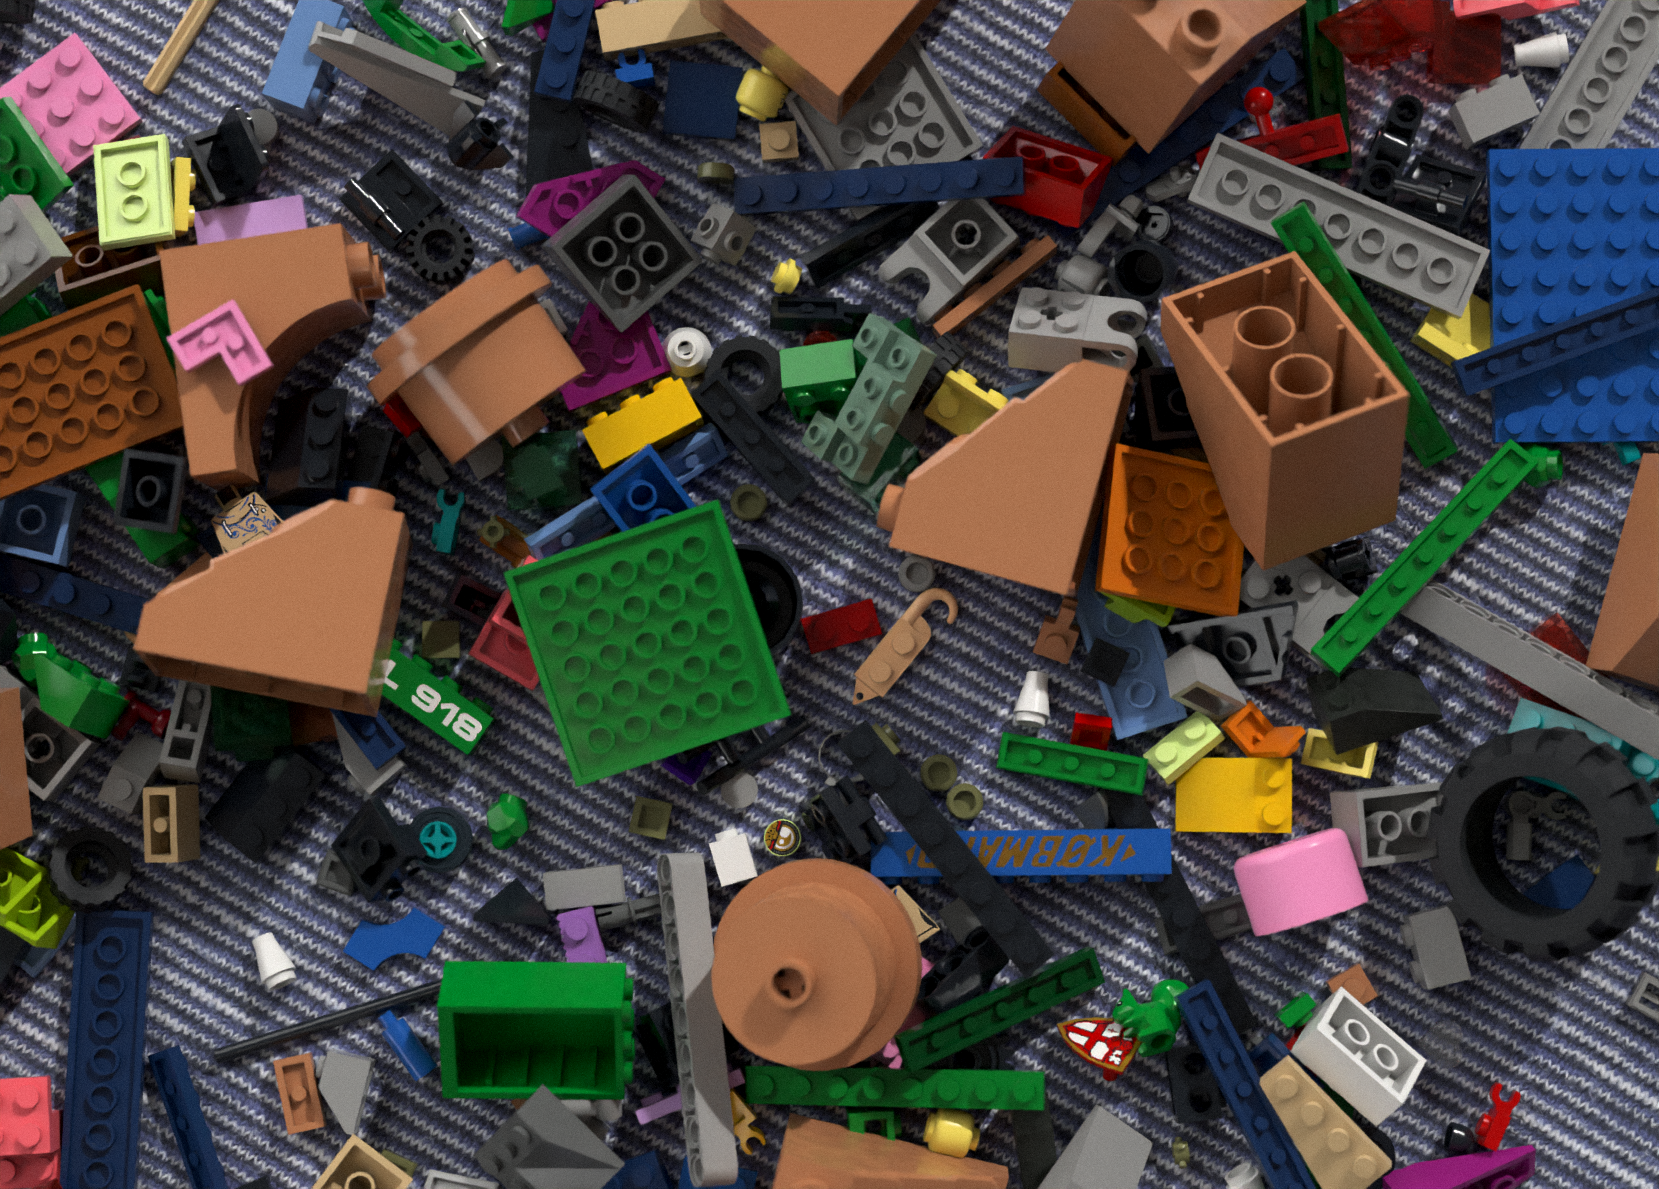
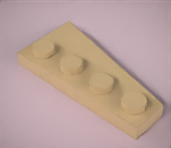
(1325, 1136)

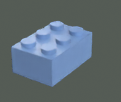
(299, 77)

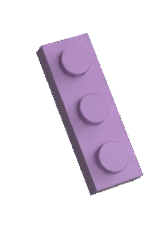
(656, 1105)

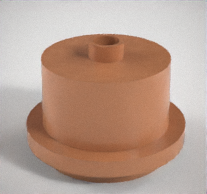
(479, 362)
(816, 965)

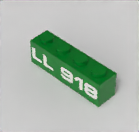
(436, 701)

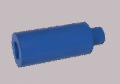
(406, 1046)

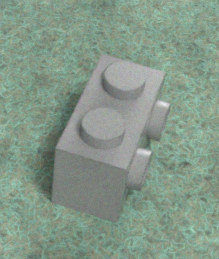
(1493, 111)
(1435, 947)

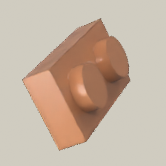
(299, 1093)

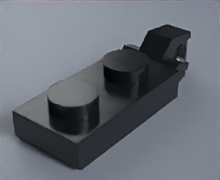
(817, 314)

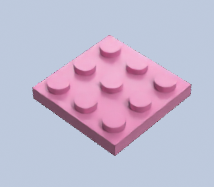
(71, 103)

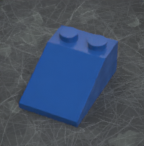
(641, 491)

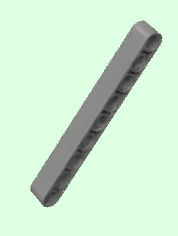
(1537, 665)
(696, 1020)

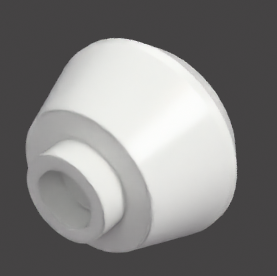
(697, 346)

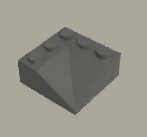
(622, 252)
(547, 1149)

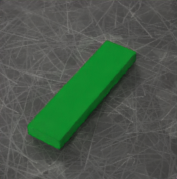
(1072, 763)

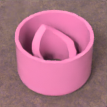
(1299, 881)

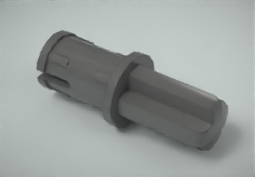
(628, 912)

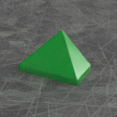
(523, 13)

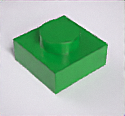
(1296, 1011)

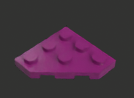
(559, 200)
(613, 358)

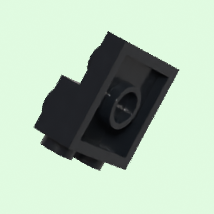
(379, 852)

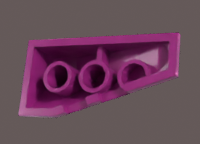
(1474, 1171)

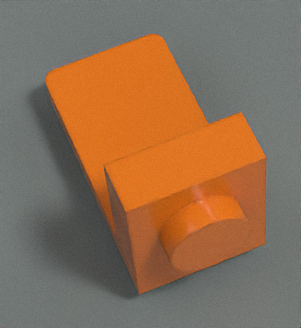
(1258, 736)

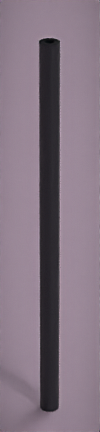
(328, 1021)

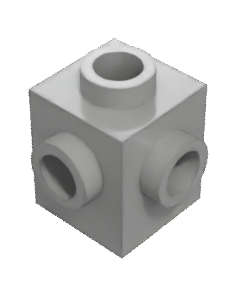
(723, 235)

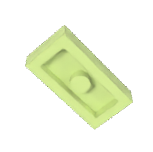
(1183, 747)

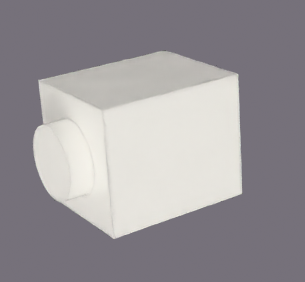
(732, 857)

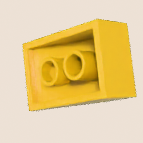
(1235, 796)

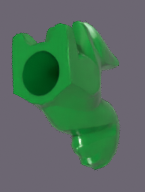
(1154, 1021)

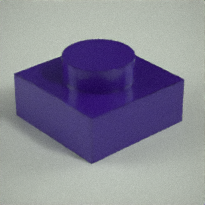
(686, 772)

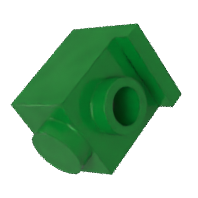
(859, 1116)

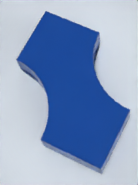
(377, 942)

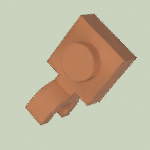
(1057, 634)

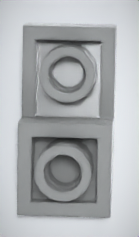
(584, 887)

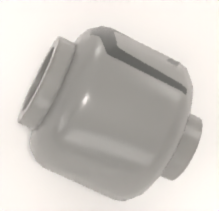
(1082, 276)

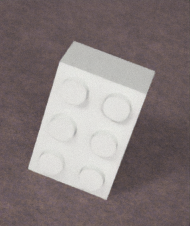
(1358, 1056)

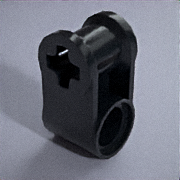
(1352, 559)

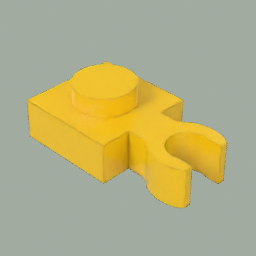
(742, 1117)

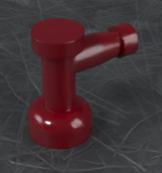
(138, 709)

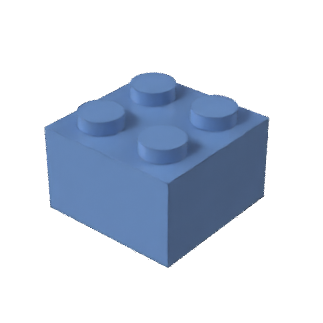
(41, 524)

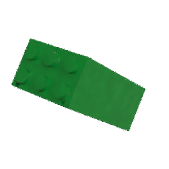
(535, 1025)

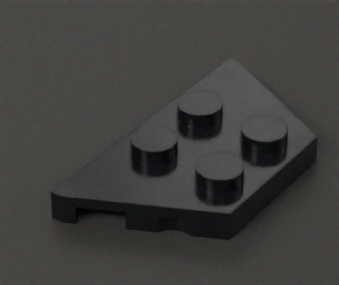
(1248, 646)

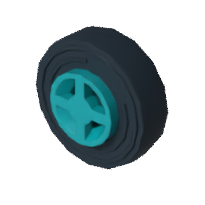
(457, 841)

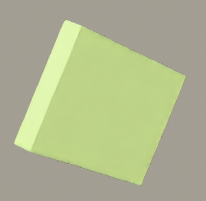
(134, 192)

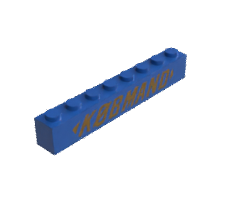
(1036, 854)

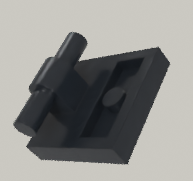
(1438, 193)
(390, 200)
(839, 824)

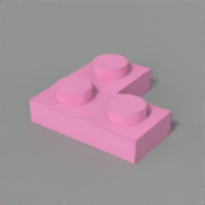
(223, 333)

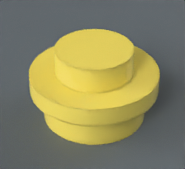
(786, 276)

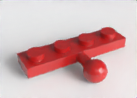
(1293, 143)

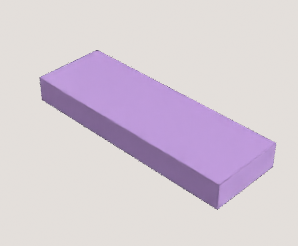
(250, 219)

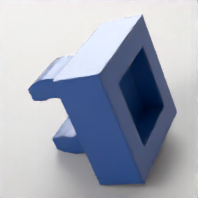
(637, 75)

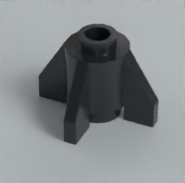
(475, 142)

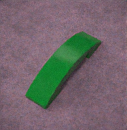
(418, 41)

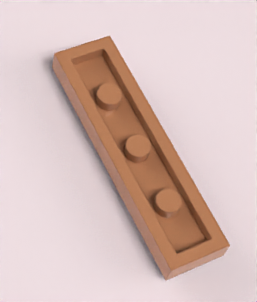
(1004, 279)

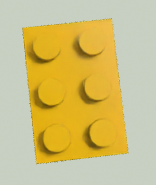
(654, 419)

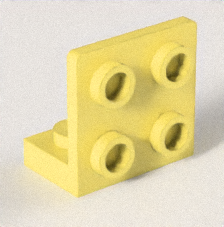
(1454, 338)
(962, 405)

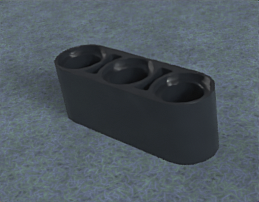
(961, 973)

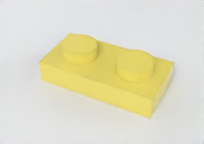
(183, 182)

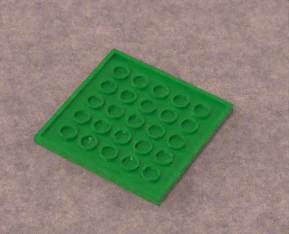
(647, 643)

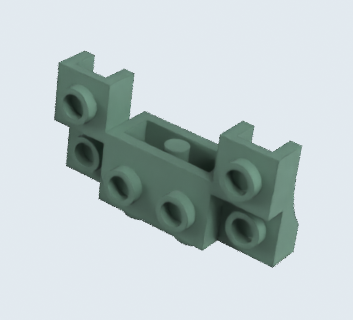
(875, 404)

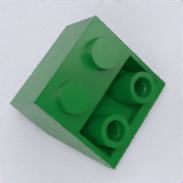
(818, 377)
(76, 696)

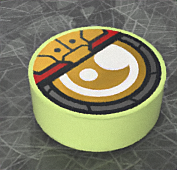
(782, 837)

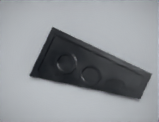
(555, 136)

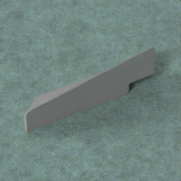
(394, 73)

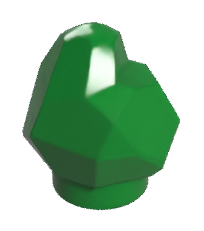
(1549, 466)
(23, 656)
(507, 820)

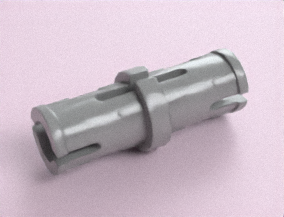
(477, 41)

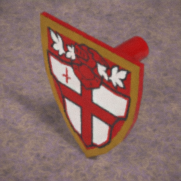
(1100, 1043)

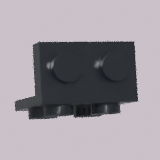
(228, 157)

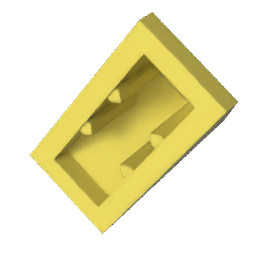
(1321, 755)

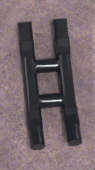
(739, 763)

